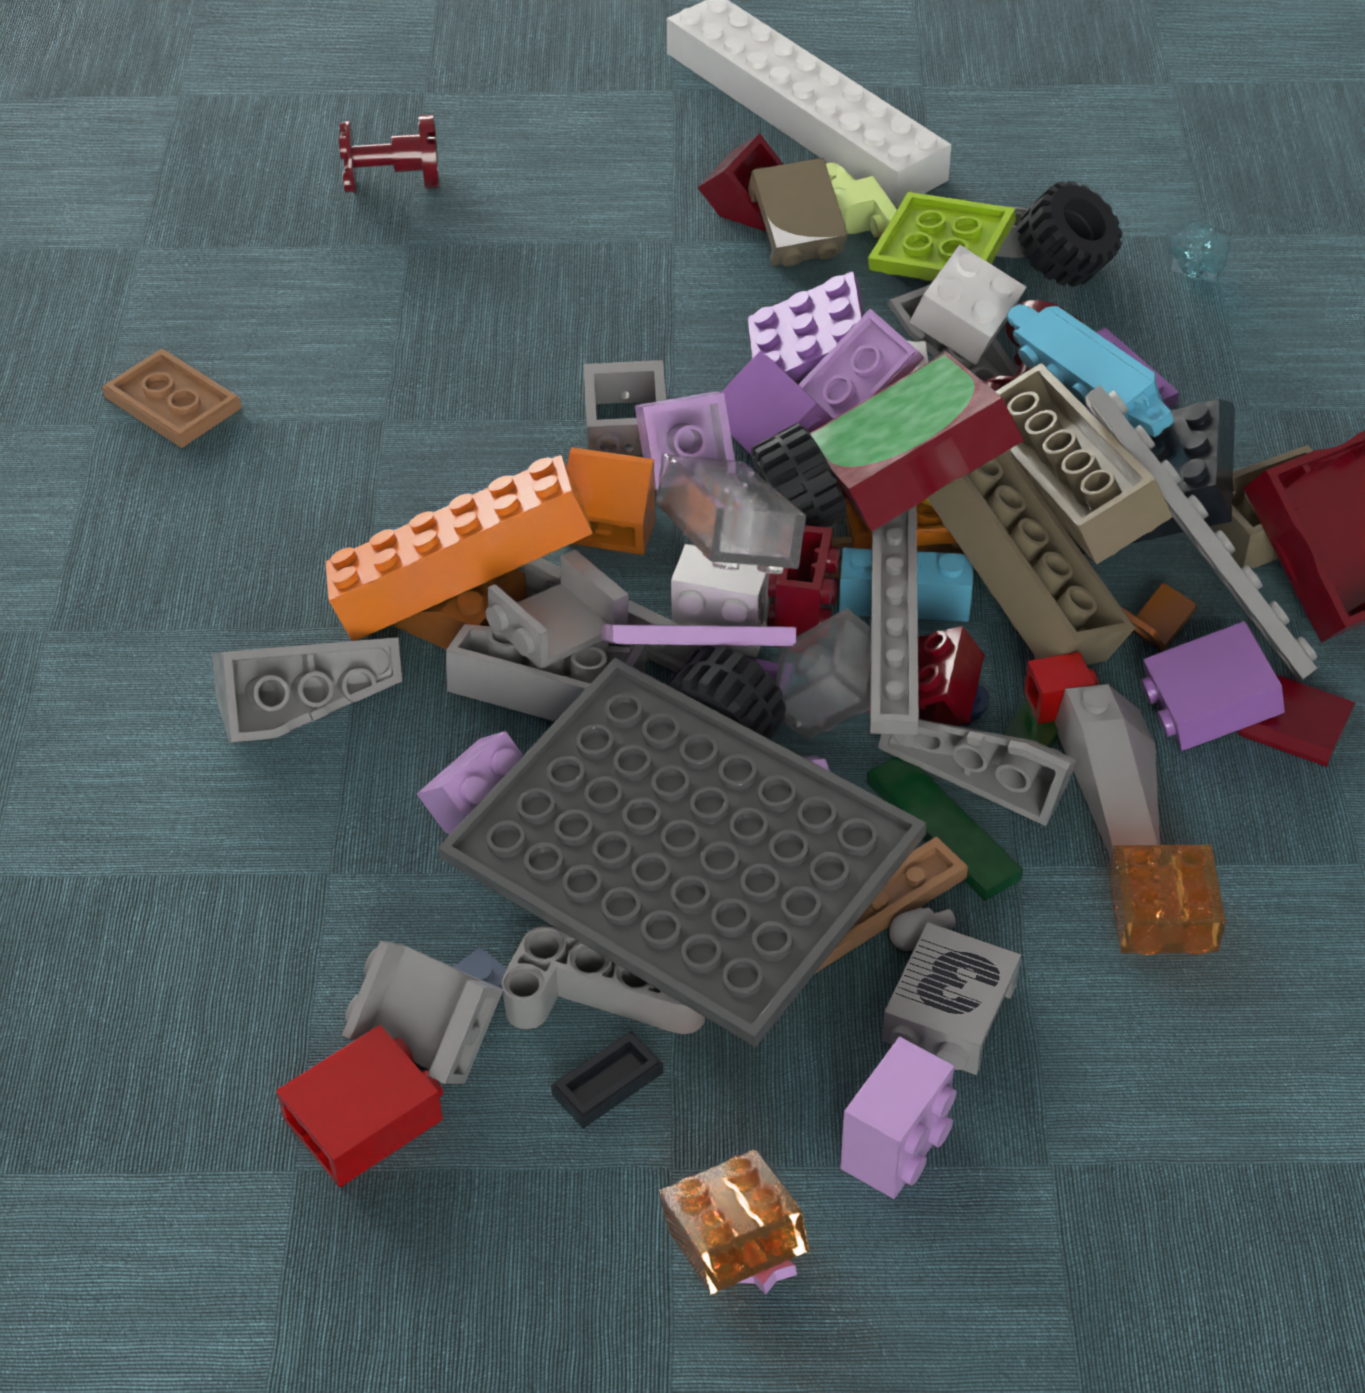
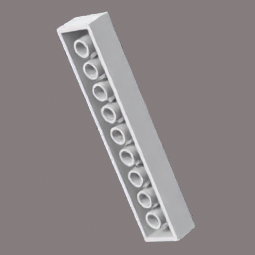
(808, 99)

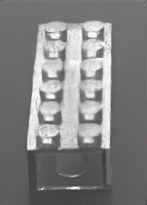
(731, 513)

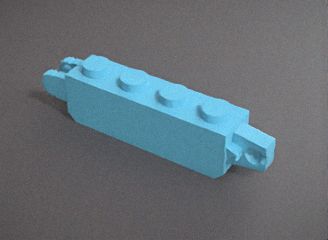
(1087, 360)

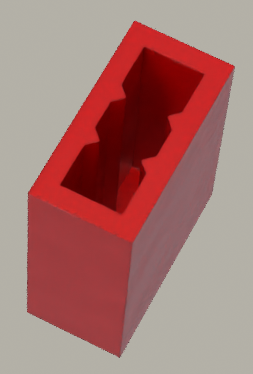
(361, 1104)

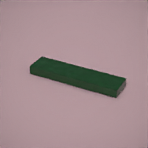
(916, 793)

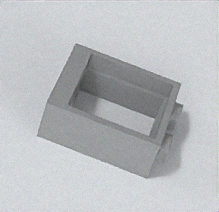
(620, 384)

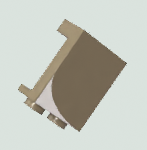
(799, 211)

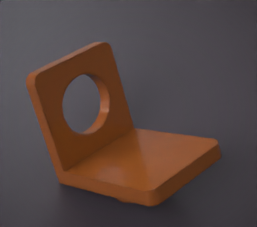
(1162, 617)

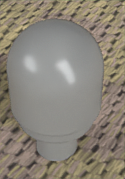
(908, 926)

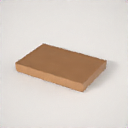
(172, 397)

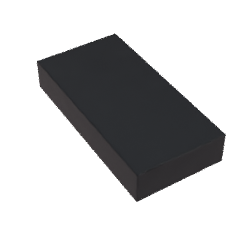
(607, 1079)

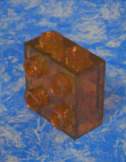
(1166, 899)
(734, 1221)

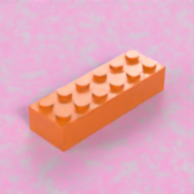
(456, 547)

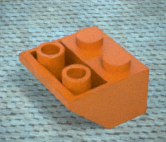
(616, 497)

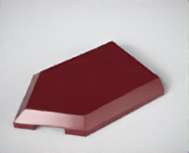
(1309, 725)

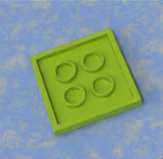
(931, 229)

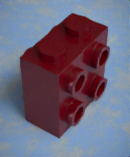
(804, 592)
(948, 676)

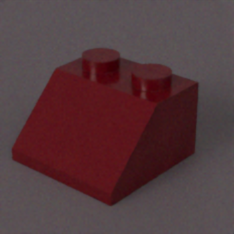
(729, 182)

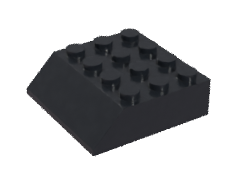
(1202, 453)

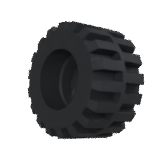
(1069, 233)
(801, 474)
(733, 688)

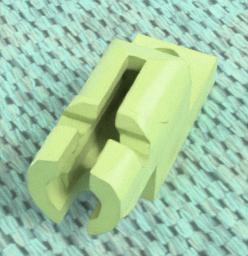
(861, 202)

